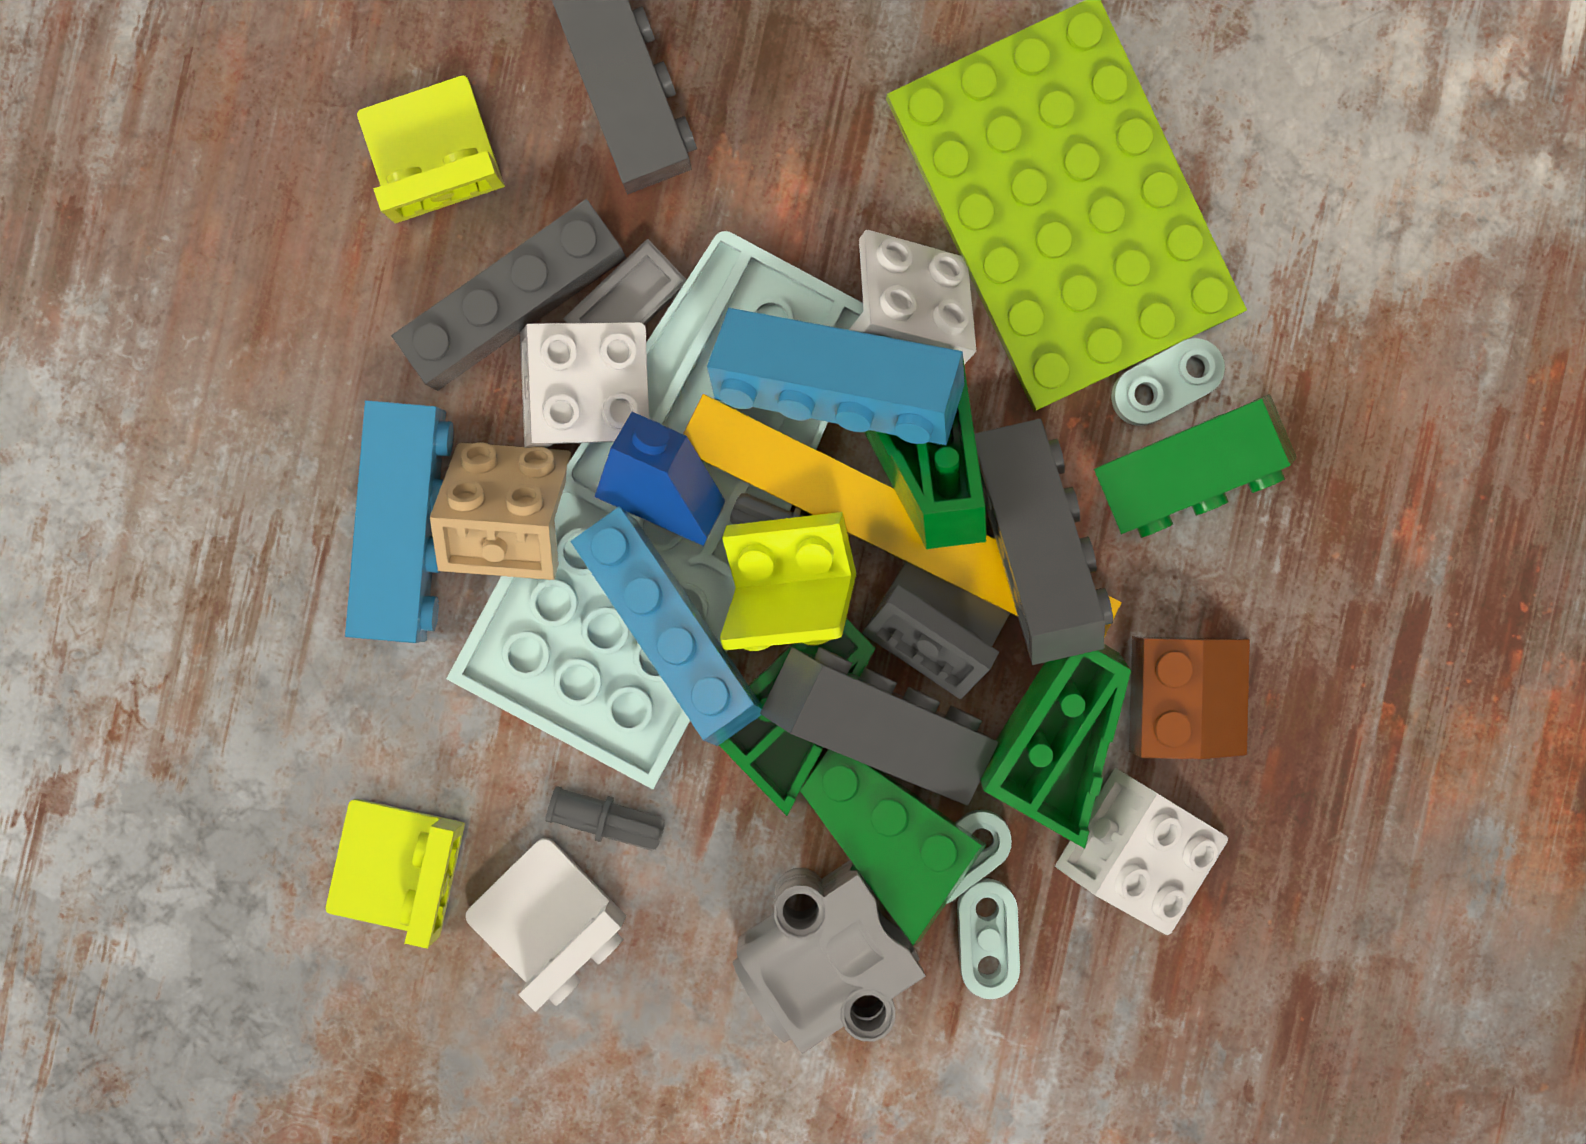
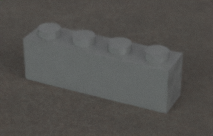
(627, 90)
(509, 296)
(1040, 543)
(879, 727)

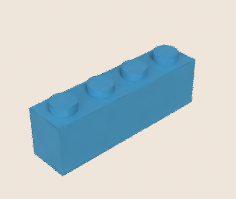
(837, 376)
(392, 522)
(668, 626)

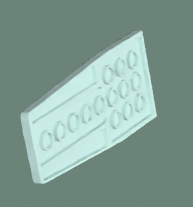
(559, 645)

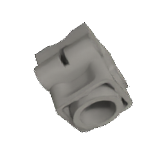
(818, 961)

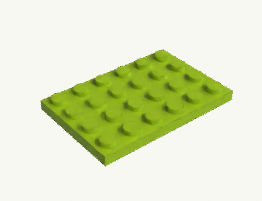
(1065, 203)

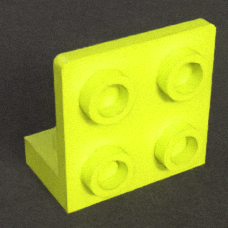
(429, 149)
(788, 581)
(395, 869)

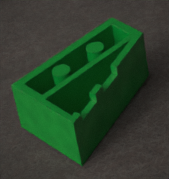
(1197, 467)
(938, 481)
(1059, 741)
(770, 754)
(893, 838)

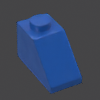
(660, 480)

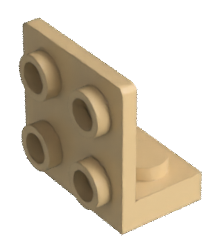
(499, 511)

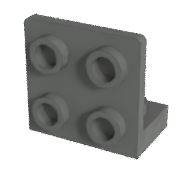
(937, 629)

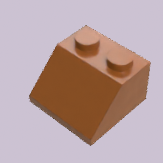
(1189, 697)

